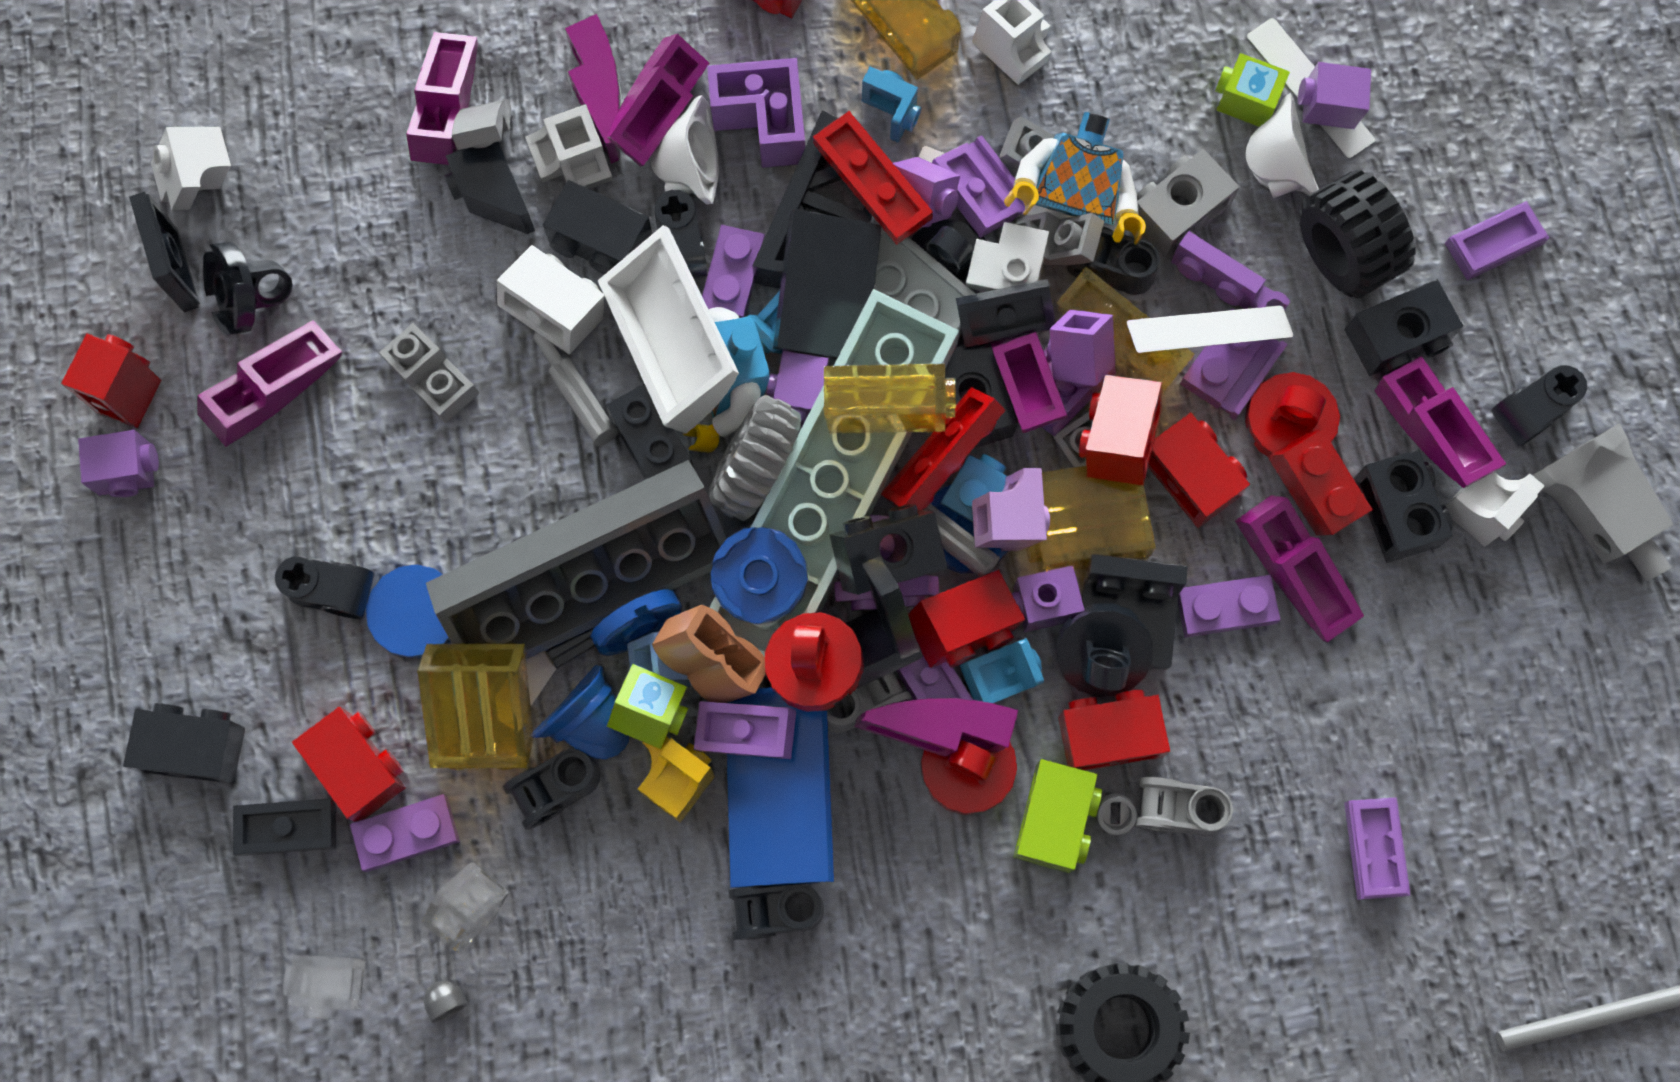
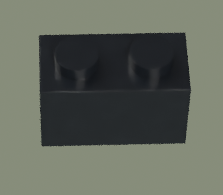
(594, 227)
(184, 745)

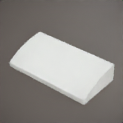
(669, 331)

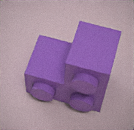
(761, 97)

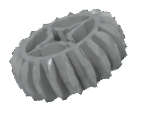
(754, 458)

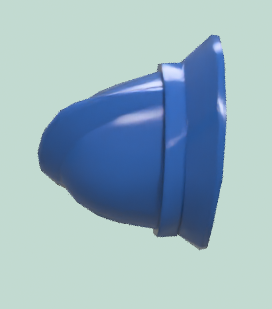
(584, 718)

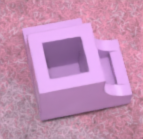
(1014, 516)

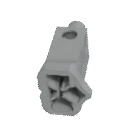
(1610, 501)

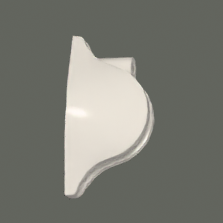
(689, 153)
(1279, 153)

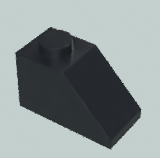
(488, 186)

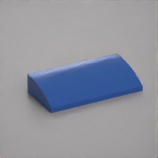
(782, 807)

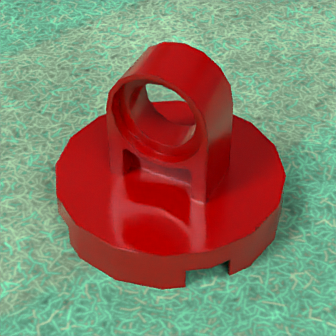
(1289, 408)
(813, 661)
(969, 778)

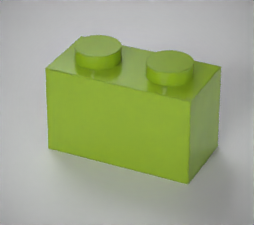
(1057, 816)

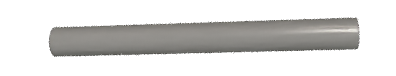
(1588, 1019)

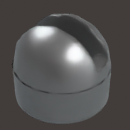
(1126, 814)
(443, 1000)

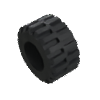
(1357, 233)
(1163, 1015)

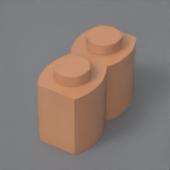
(710, 655)

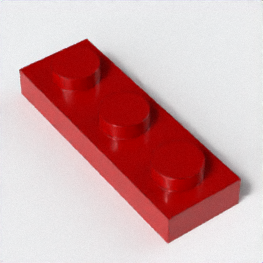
(873, 177)
(944, 451)

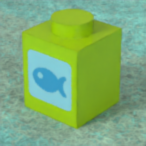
(1251, 89)
(648, 707)

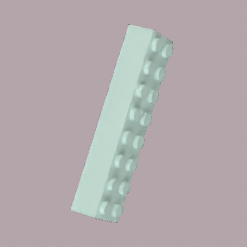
(842, 473)

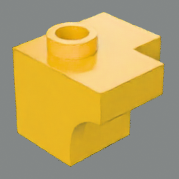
(676, 777)

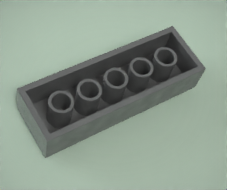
(583, 566)

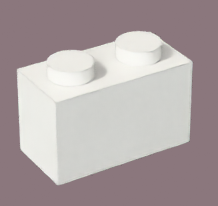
(550, 298)

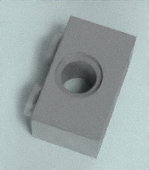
(1201, 183)

